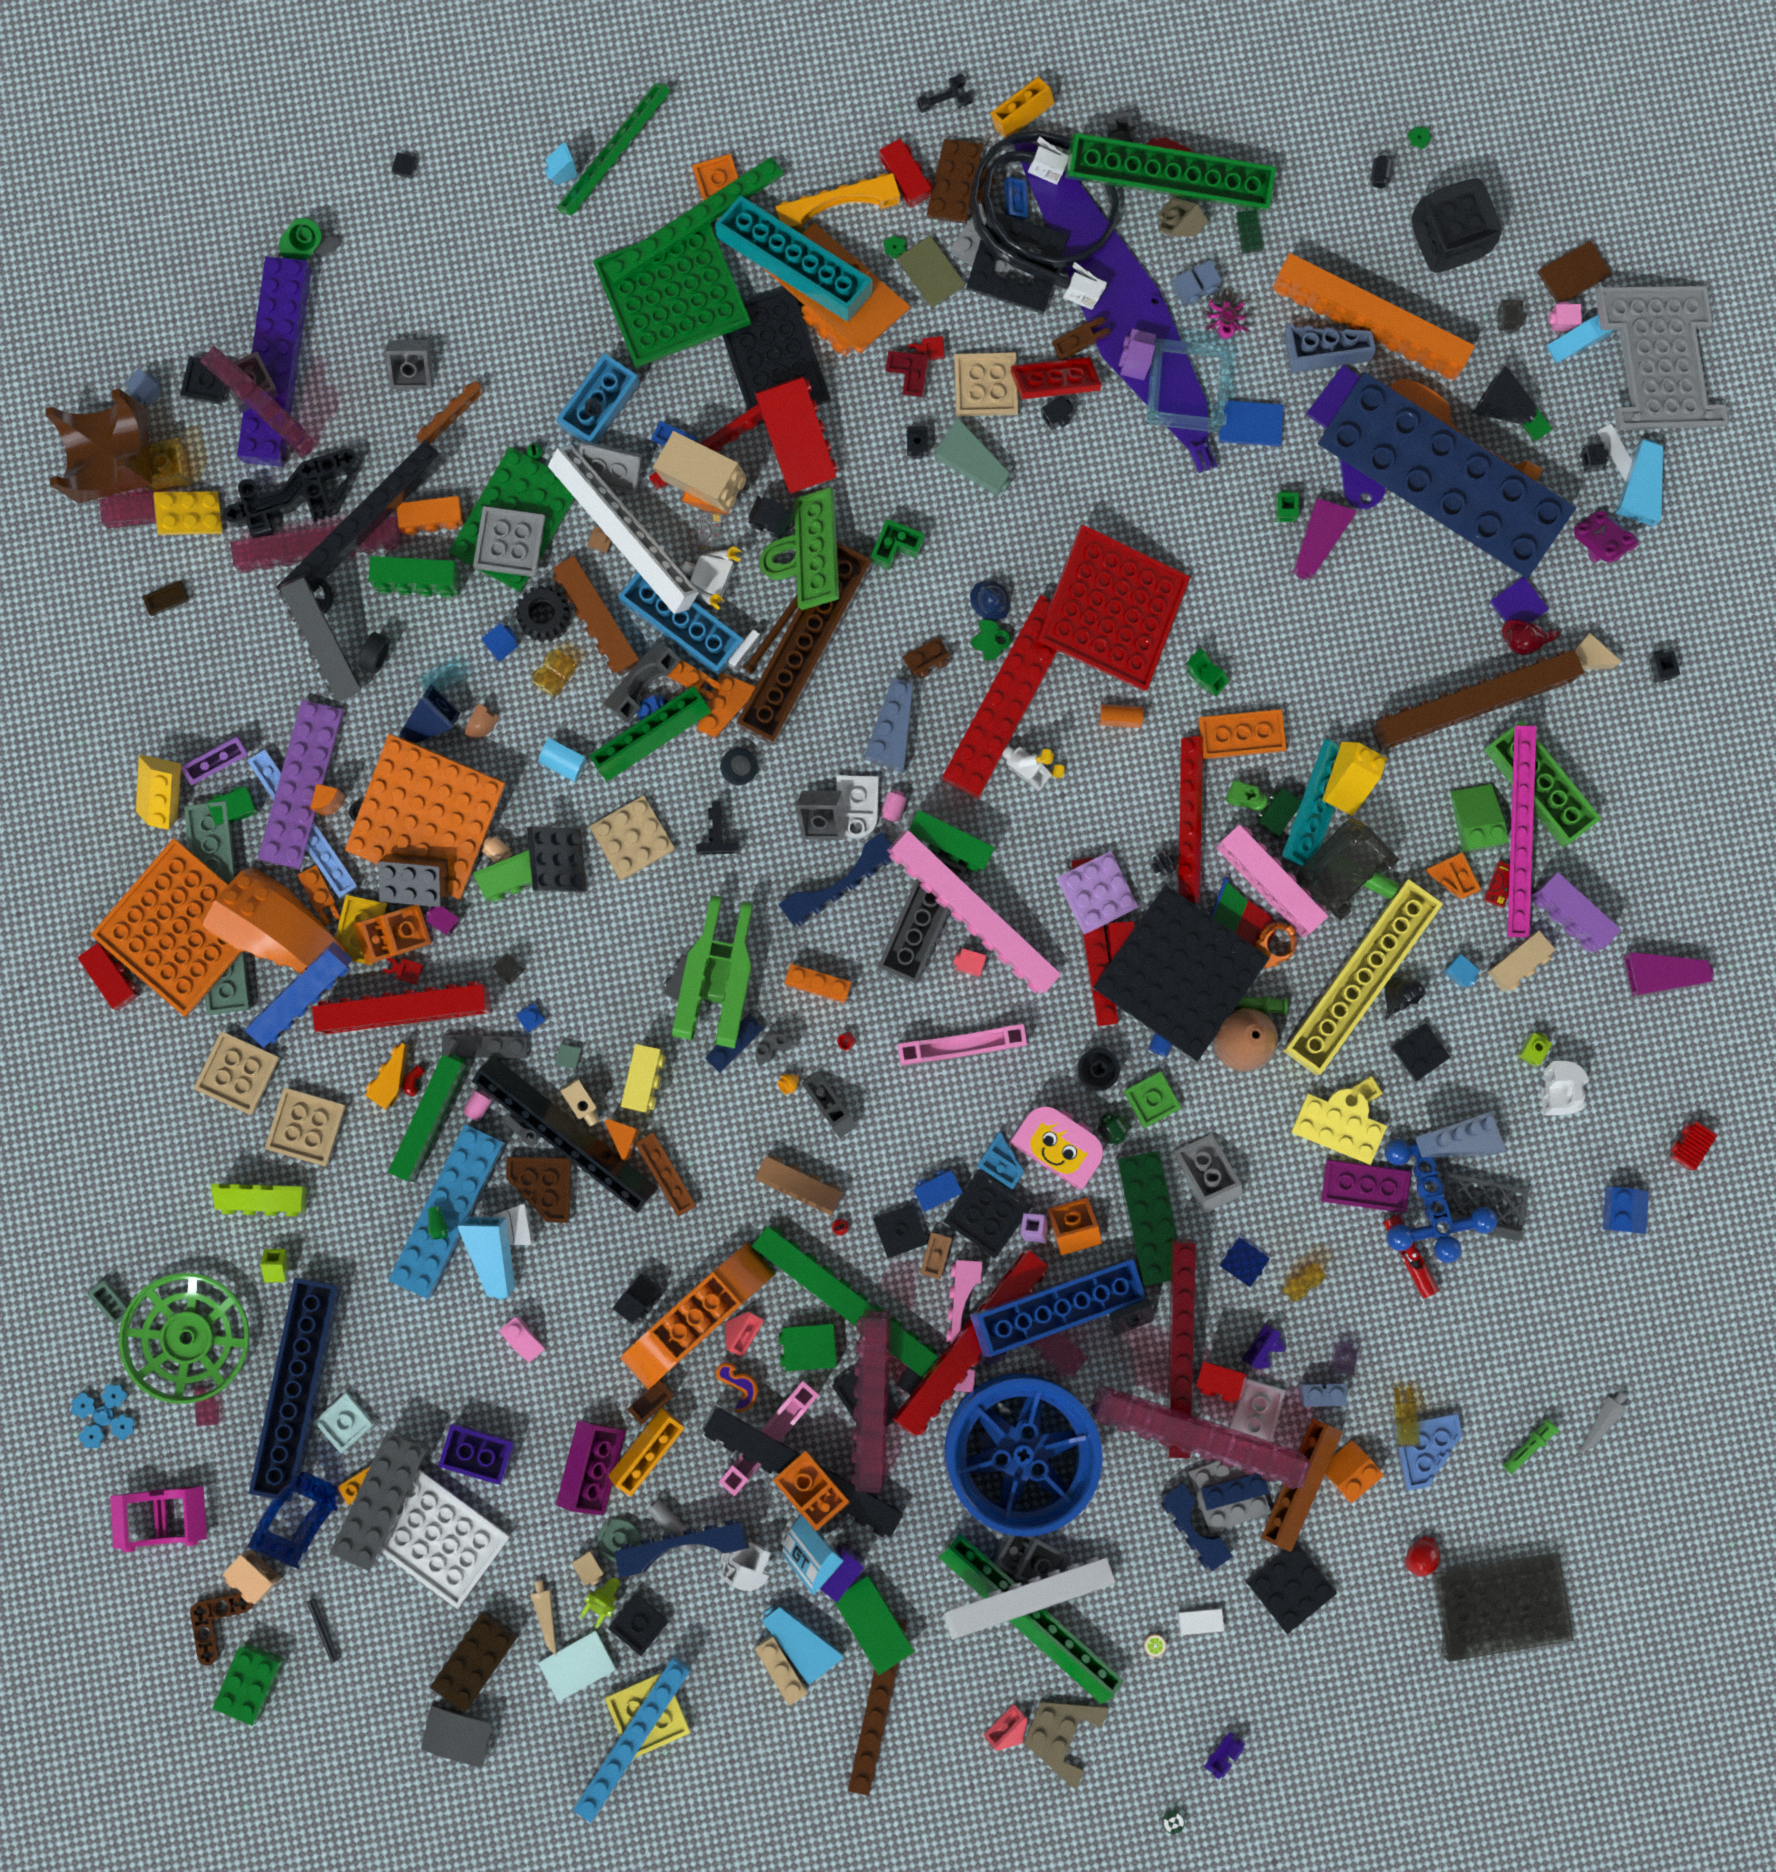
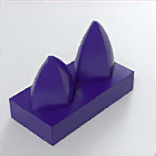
(1266, 1341)

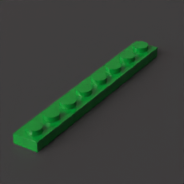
(616, 145)

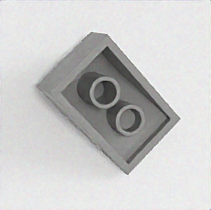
(1208, 1173)

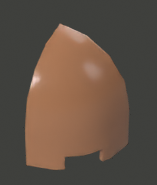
(481, 722)

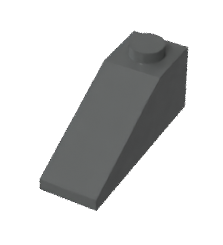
(829, 1104)

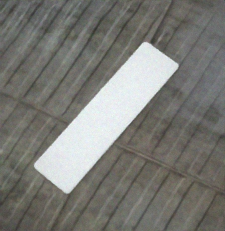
(1616, 449)

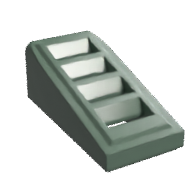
(104, 1283)

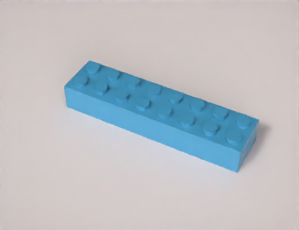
(457, 1195)

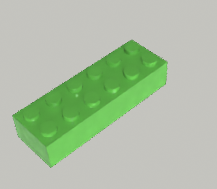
(1556, 798)

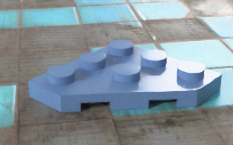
(1437, 1440)

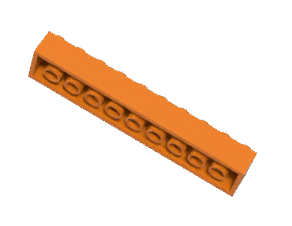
(1364, 311)

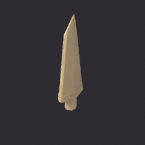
(543, 1607)

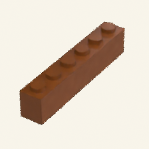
(596, 616)
(1294, 1504)

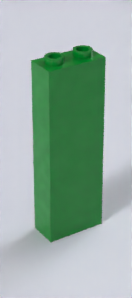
(428, 1117)

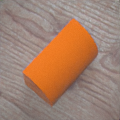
(1121, 716)
(326, 800)

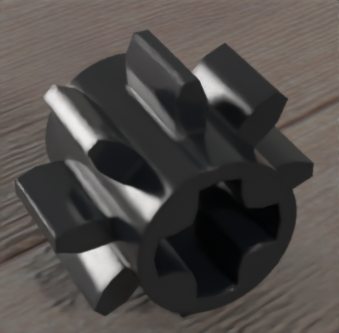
(1164, 863)

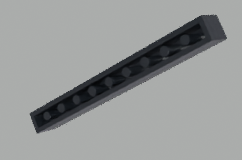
(368, 515)
(565, 1134)
(777, 1457)

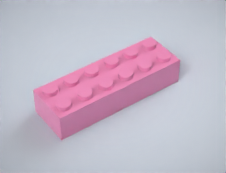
(1272, 881)

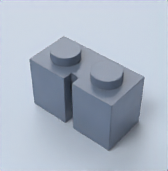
(1193, 286)
(1314, 1396)

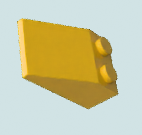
(1353, 776)

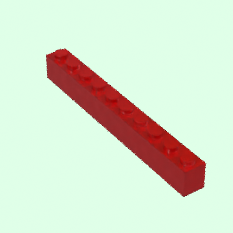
(965, 1349)

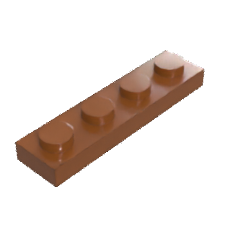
(455, 408)
(665, 1174)

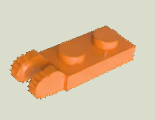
(690, 676)
(318, 893)

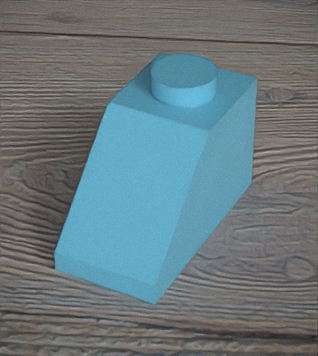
(560, 165)

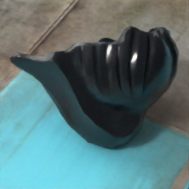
(1401, 994)

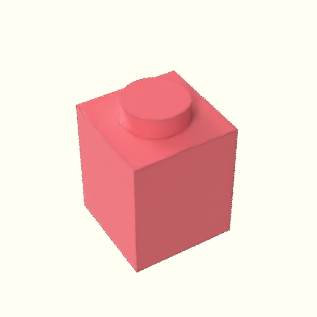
(969, 962)

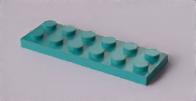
(1313, 813)

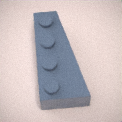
(1324, 348)
(890, 733)

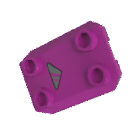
(1604, 537)

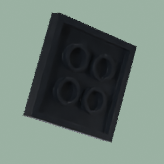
(556, 859)
(987, 1214)
(1291, 1587)

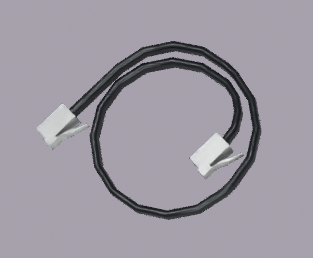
(1048, 165)

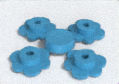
(102, 1416)

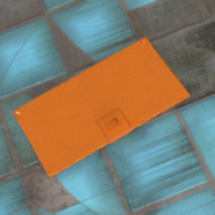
(873, 317)

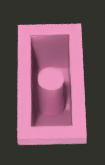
(522, 1339)

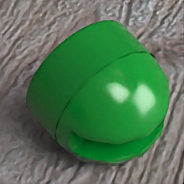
(539, 451)

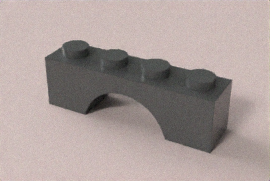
(656, 662)

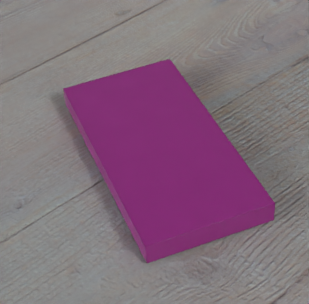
(1366, 1186)

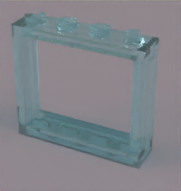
(1186, 421)

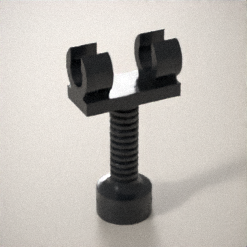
(957, 82)

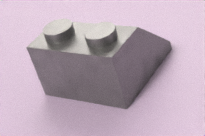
(409, 364)
(821, 815)

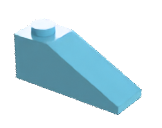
(1578, 339)

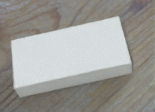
(744, 649)
(1201, 1621)

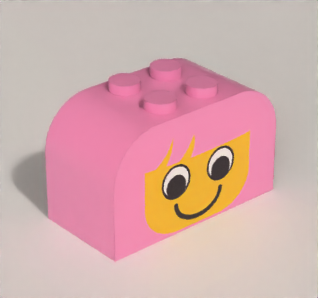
(1059, 1145)

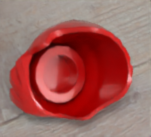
(1423, 1557)

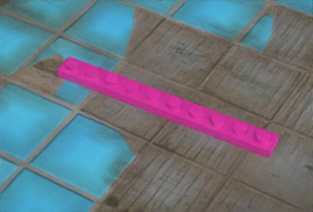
(1522, 831)

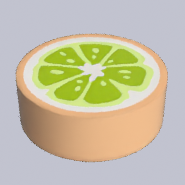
(1154, 1645)

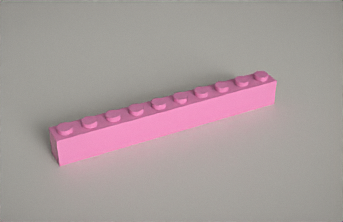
(974, 912)

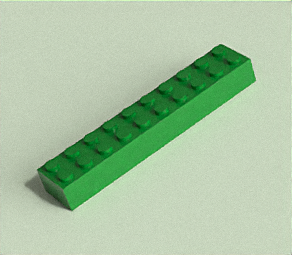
(1170, 172)

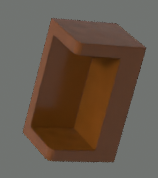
(651, 1401)

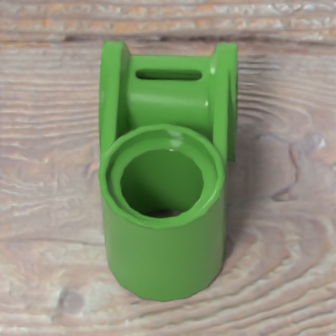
(1246, 796)

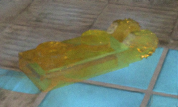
(1406, 1419)

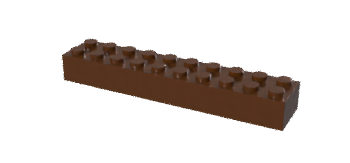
(801, 653)
(1477, 700)

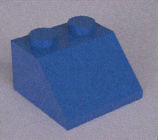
(1625, 1210)

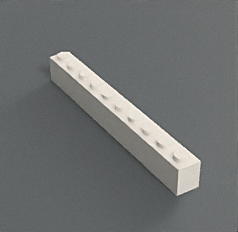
(623, 529)

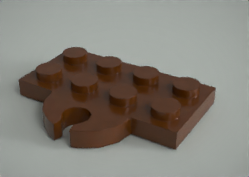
(954, 181)

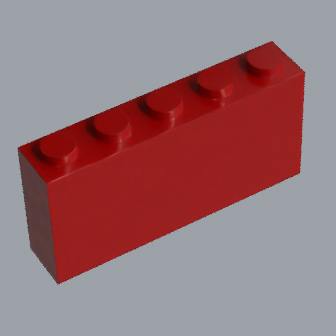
(796, 434)

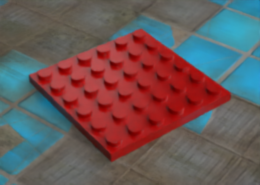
(1113, 608)

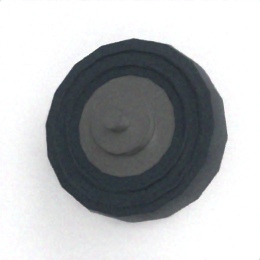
(738, 766)

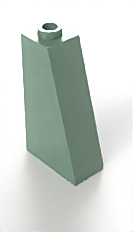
(972, 459)

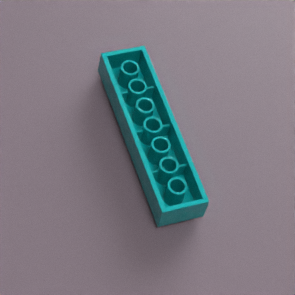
(794, 258)

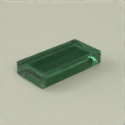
(1249, 231)

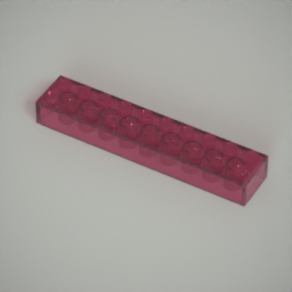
(1200, 1436)

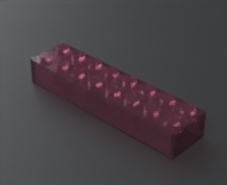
(872, 1403)

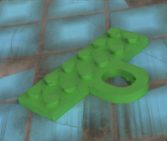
(815, 550)

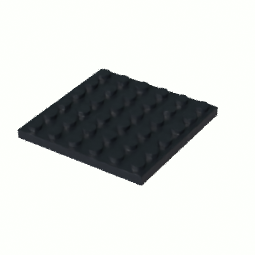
(1181, 973)

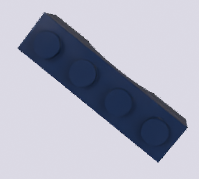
(1211, 1549)

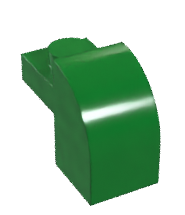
(1205, 673)

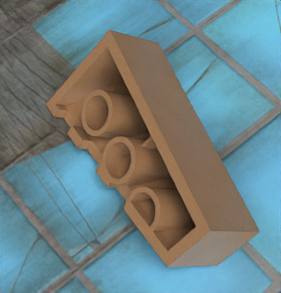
(798, 1185)

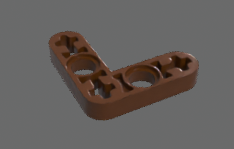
(211, 1614)

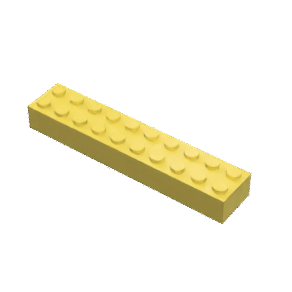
(1362, 977)

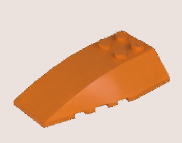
(267, 921)

